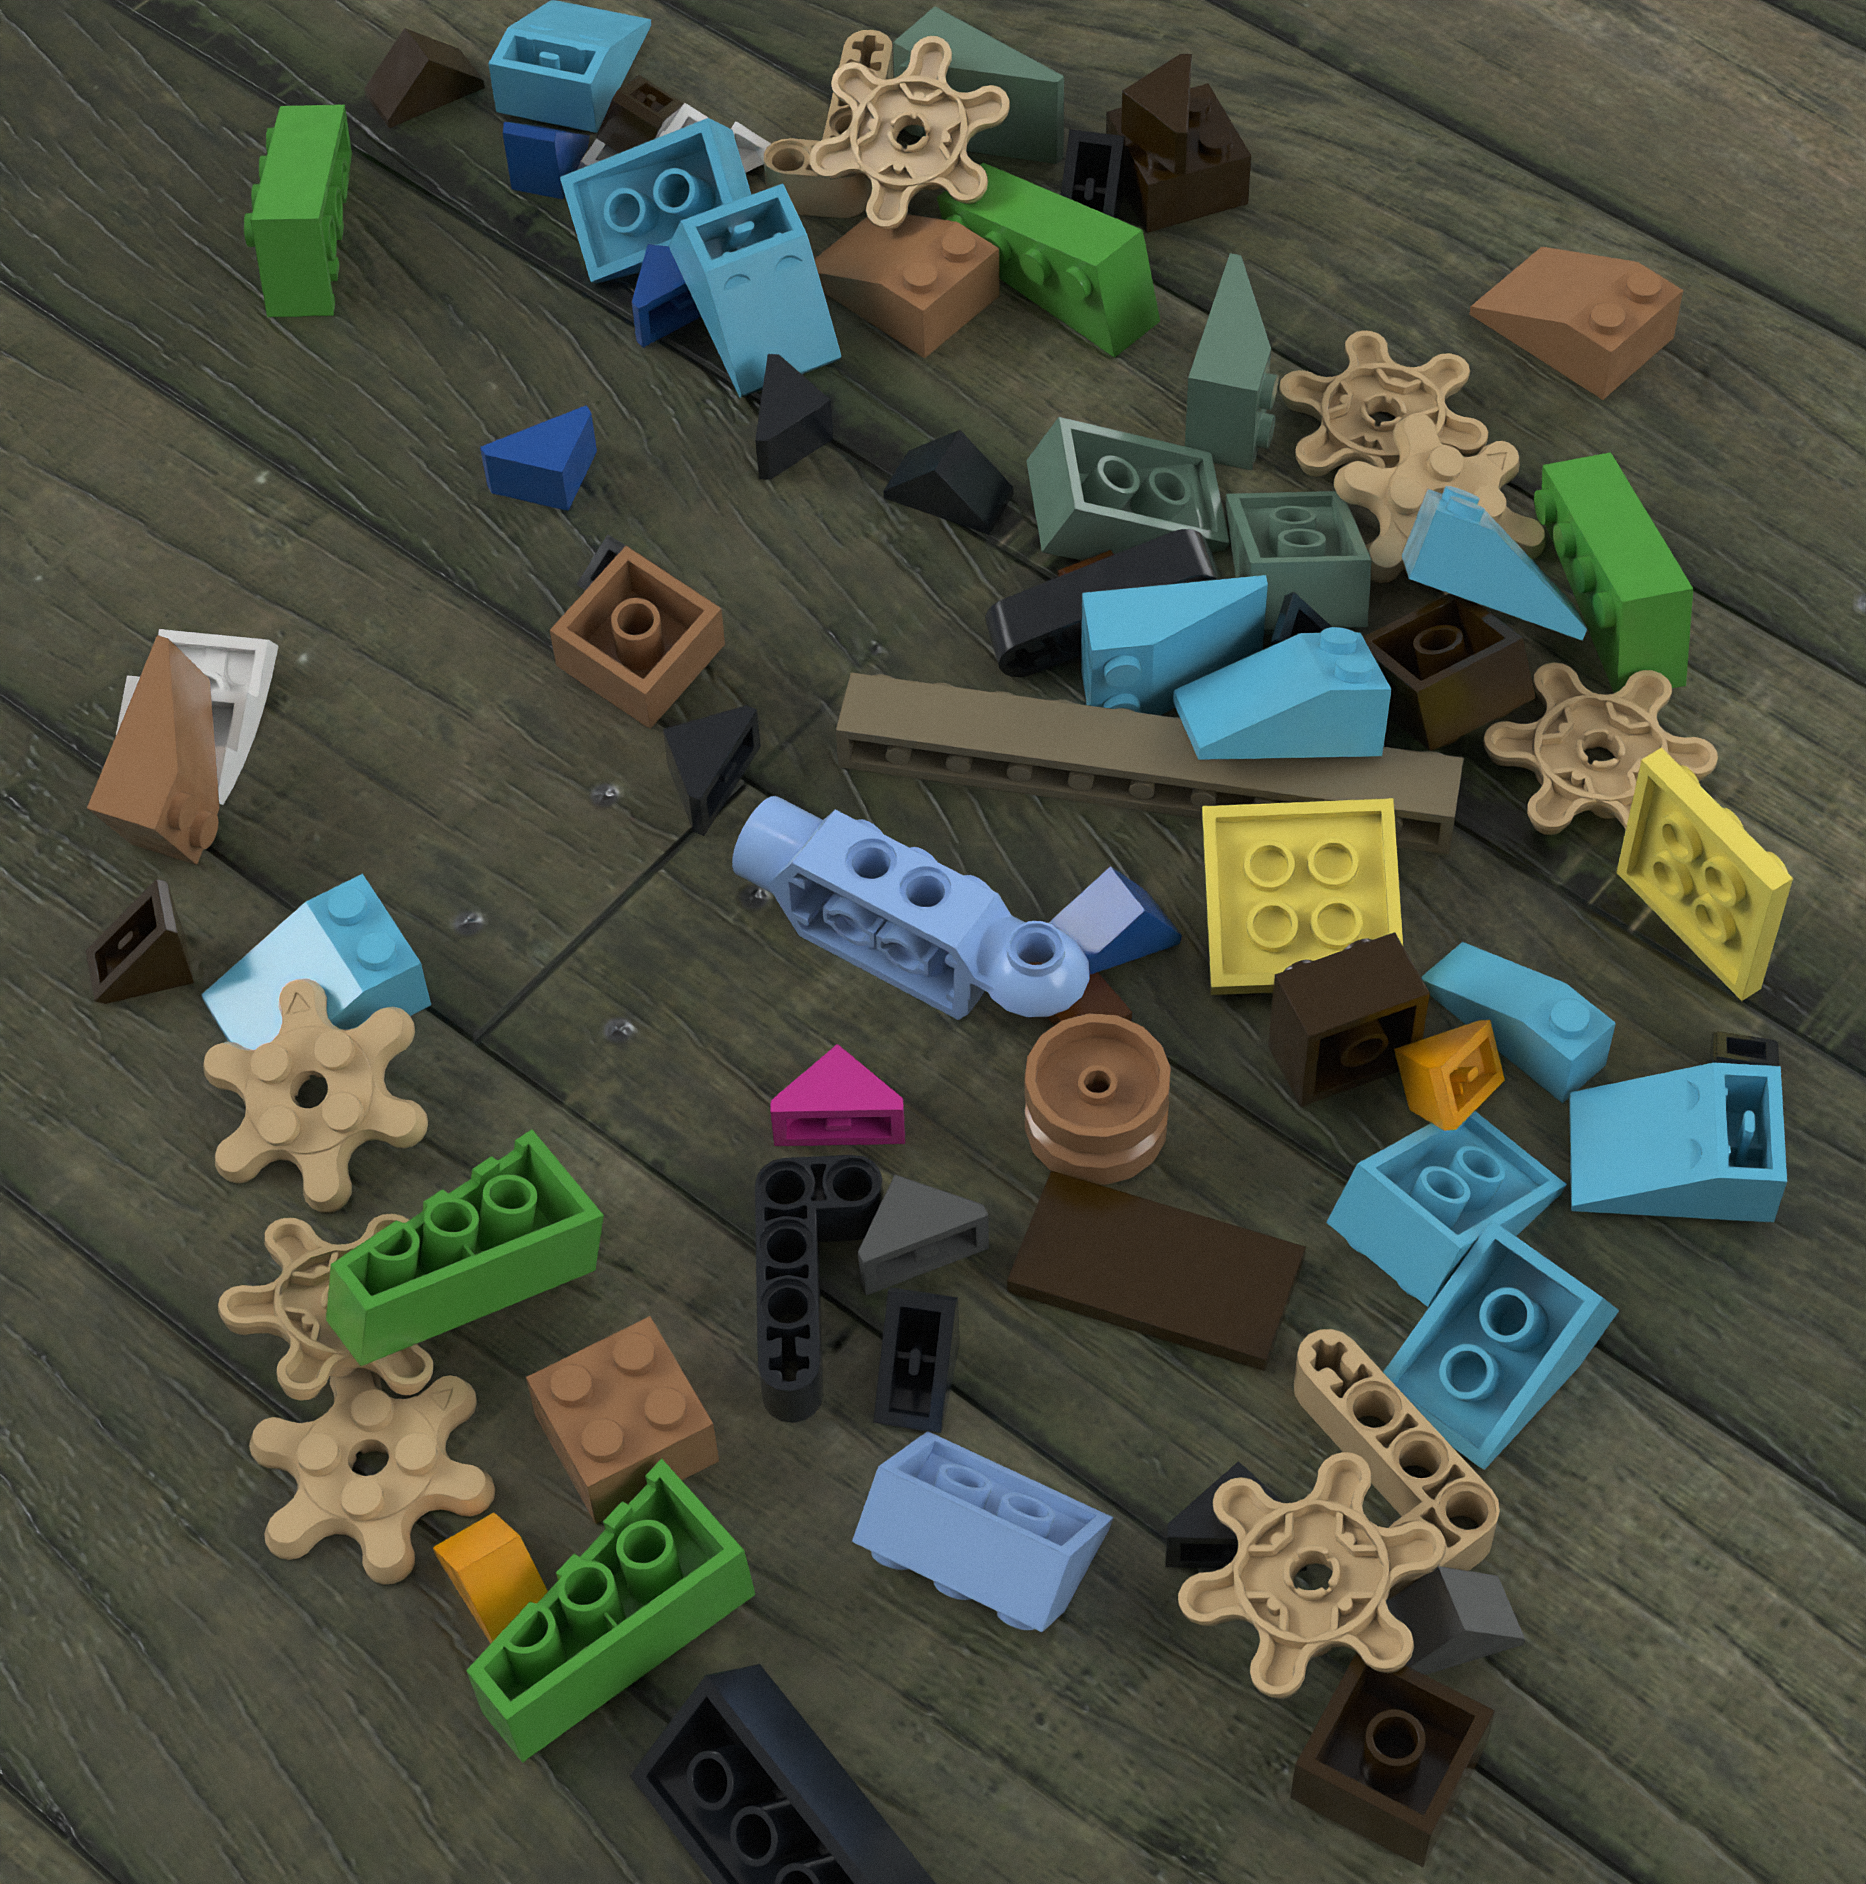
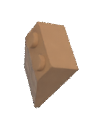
(912, 279)
(1584, 314)
(162, 764)

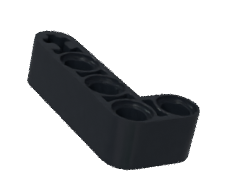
(1045, 621)
(795, 1286)

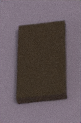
(1157, 1270)

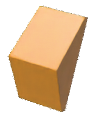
(1450, 1073)
(491, 1572)

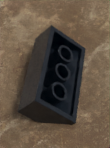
(764, 1795)

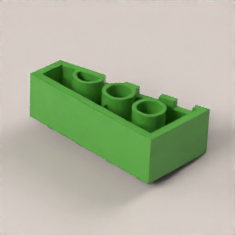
(300, 209)
(1065, 258)
(1617, 568)
(466, 1255)
(613, 1615)

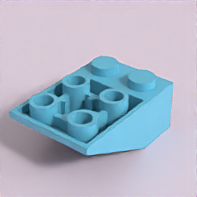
(565, 63)
(756, 286)
(1681, 1144)

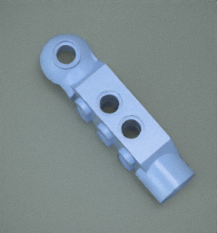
(906, 914)

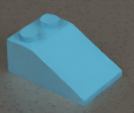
(648, 191)
(1471, 556)
(1164, 636)
(1291, 702)
(340, 943)
(1434, 1195)
(1497, 1344)

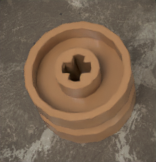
(1097, 1098)

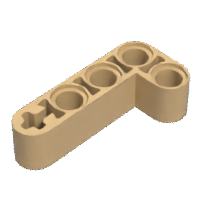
(788, 159)
(1341, 1384)

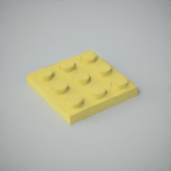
(1703, 873)
(1295, 885)

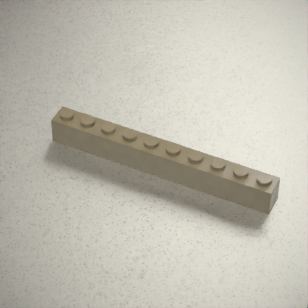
(1118, 757)

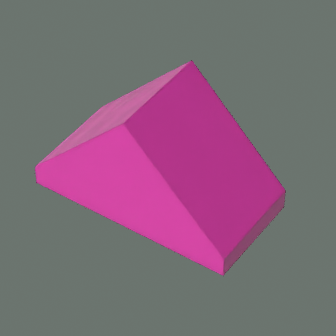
(837, 1105)

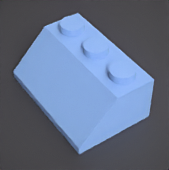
(980, 1531)

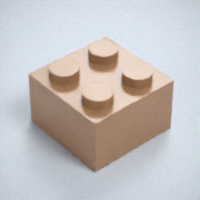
(638, 637)
(619, 1413)

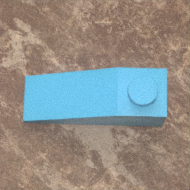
(1534, 1017)

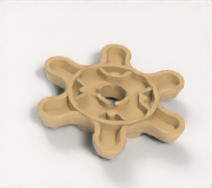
(888, 106)
(1371, 386)
(1423, 465)
(1587, 720)
(352, 1113)
(297, 1311)
(380, 1506)
(1323, 1530)

